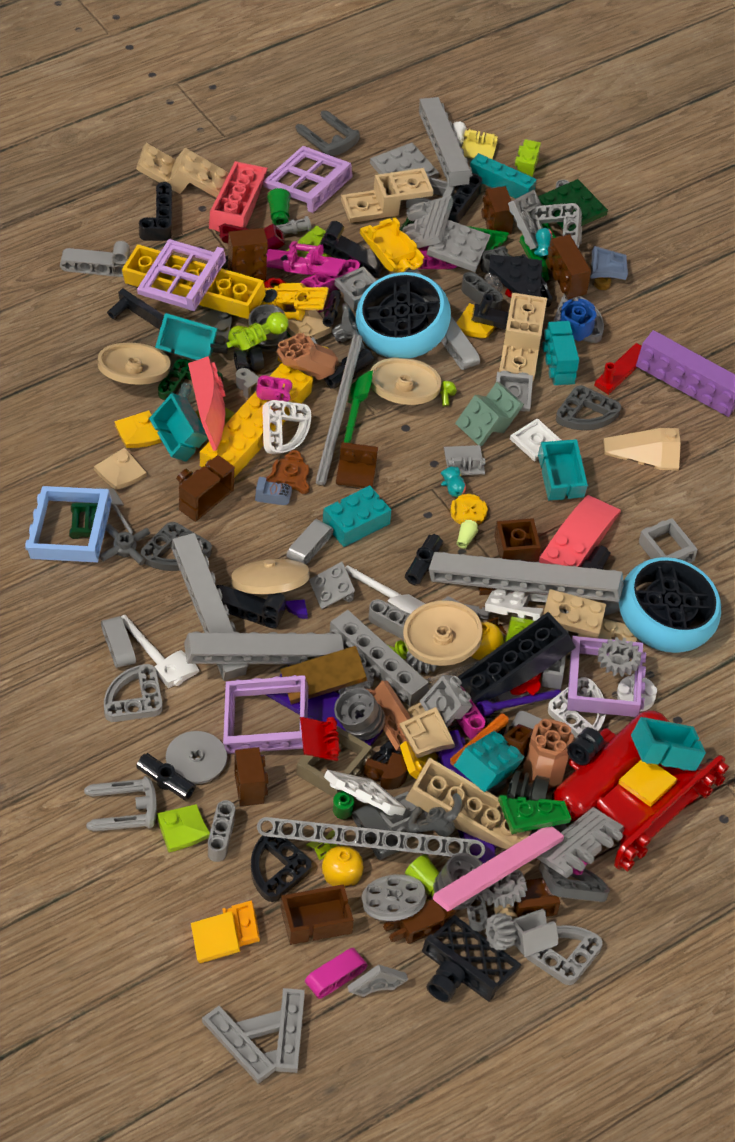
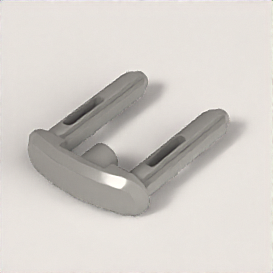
(146, 802)

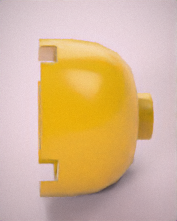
(491, 640)
(342, 866)

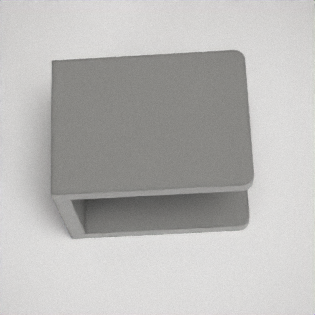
(535, 933)

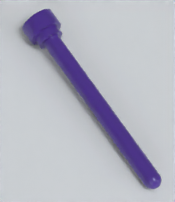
(487, 708)

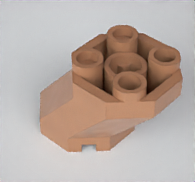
(306, 356)
(548, 752)

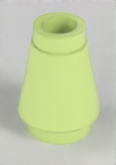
(467, 532)

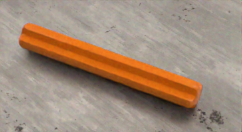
(496, 725)

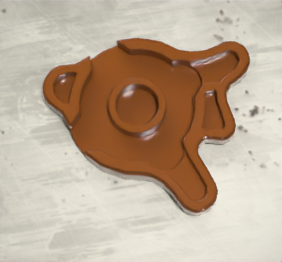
(291, 471)

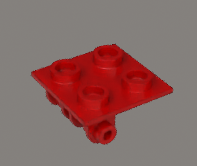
(320, 738)

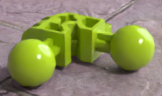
(247, 337)

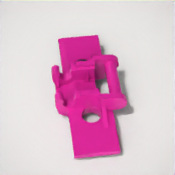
(293, 263)

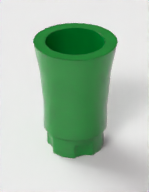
(279, 205)

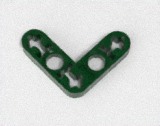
(174, 386)

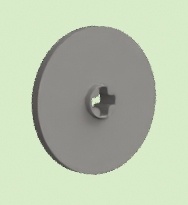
(194, 744)

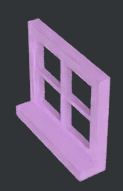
(326, 186)
(202, 283)

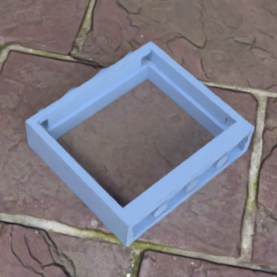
(69, 552)

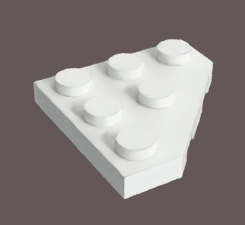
(366, 791)

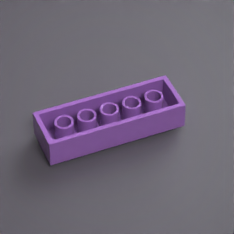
(688, 372)

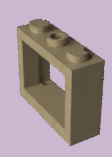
(306, 768)

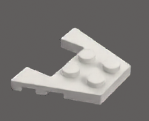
(515, 602)

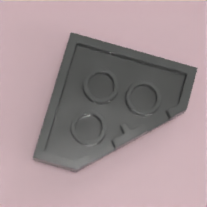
(222, 322)

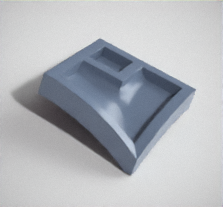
(608, 264)

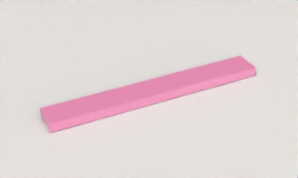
(497, 868)

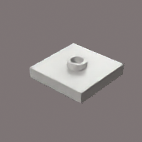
(531, 436)

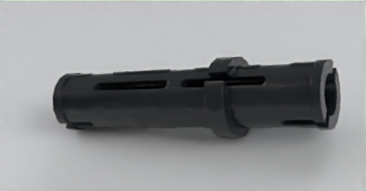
(328, 314)

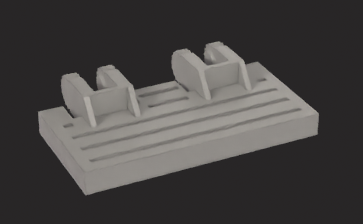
(429, 220)
(582, 841)

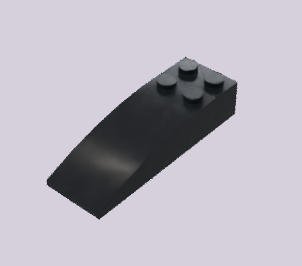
(517, 659)

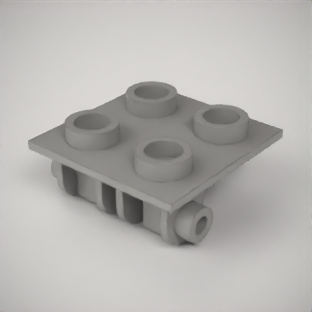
(466, 458)
(332, 586)

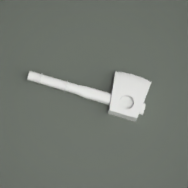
(403, 602)
(170, 670)

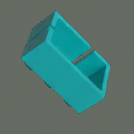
(186, 337)
(560, 353)
(178, 427)
(562, 469)
(357, 516)
(668, 744)
(489, 761)

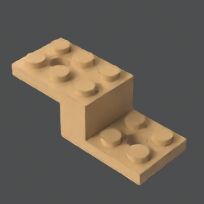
(181, 171)
(387, 194)
(523, 334)
(585, 617)

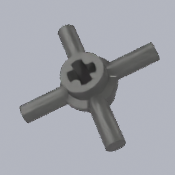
(125, 544)

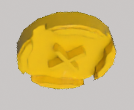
(468, 508)

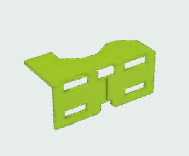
(326, 847)

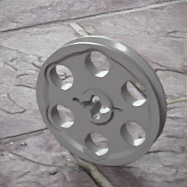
(389, 902)

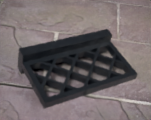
(475, 978)

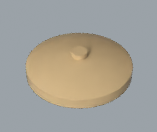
(133, 363)
(405, 381)
(270, 576)
(442, 633)

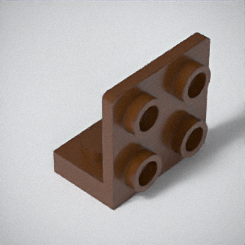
(356, 465)
(537, 898)

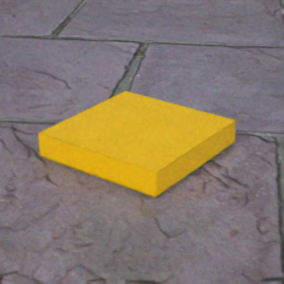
(647, 782)
(215, 937)

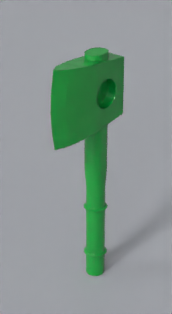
(358, 393)

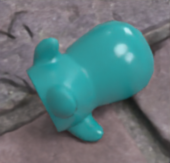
(543, 238)
(453, 481)

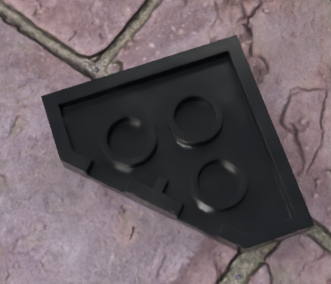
(517, 273)

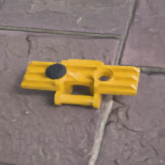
(294, 294)

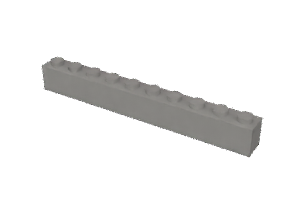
(526, 576)

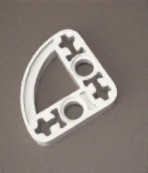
(276, 418)
(562, 714)

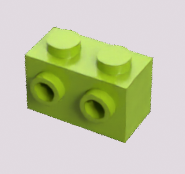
(528, 157)

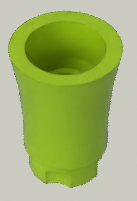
(423, 871)

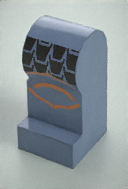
(272, 492)

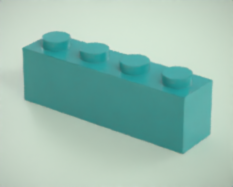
(498, 175)

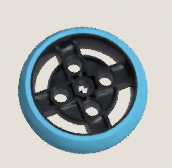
(399, 310)
(670, 605)

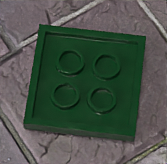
(575, 193)

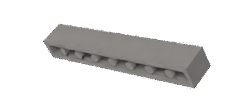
(444, 141)
(204, 594)
(258, 647)

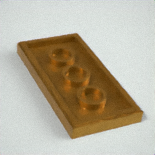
(328, 673)

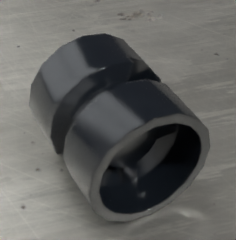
(254, 356)
(585, 746)
(446, 981)

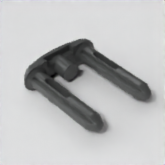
(338, 144)

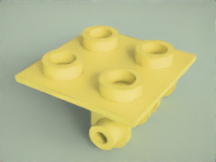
(477, 144)

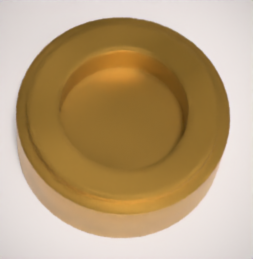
(602, 283)

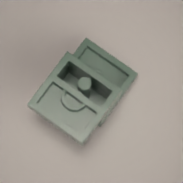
(489, 413)

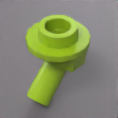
(448, 388)
(400, 649)

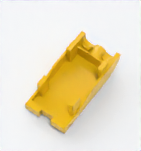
(392, 246)

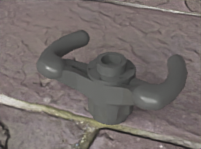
(348, 327)
(437, 819)

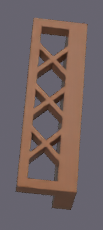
(394, 712)

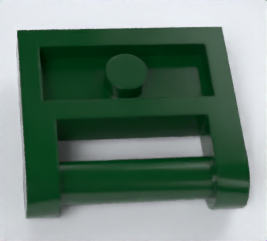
(90, 511)

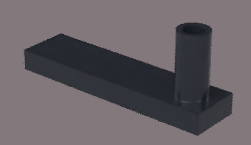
(137, 306)
(489, 316)

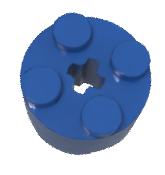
(581, 317)

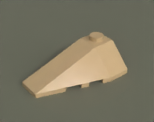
(653, 447)

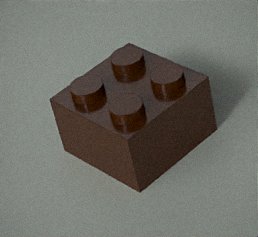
(496, 210)
(517, 540)
(250, 776)

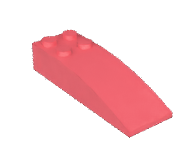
(237, 196)
(209, 398)
(580, 533)

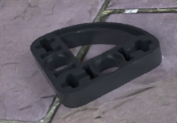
(291, 866)

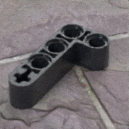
(465, 197)
(160, 227)
(346, 249)
(254, 608)

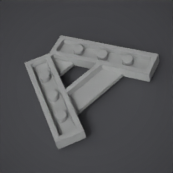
(237, 1036)

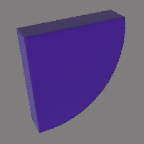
(297, 608)

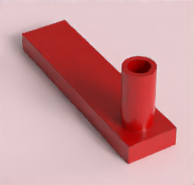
(617, 372)

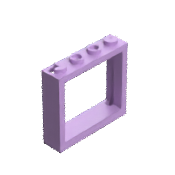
(591, 646)
(259, 686)

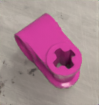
(272, 388)

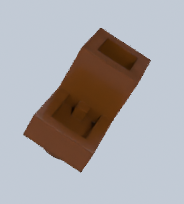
(391, 774)

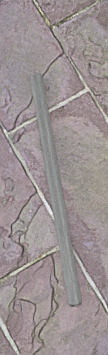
(338, 410)

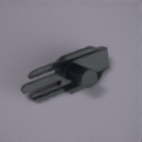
(386, 752)

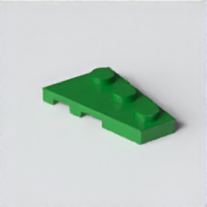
(530, 815)

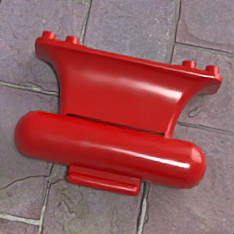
(599, 787)

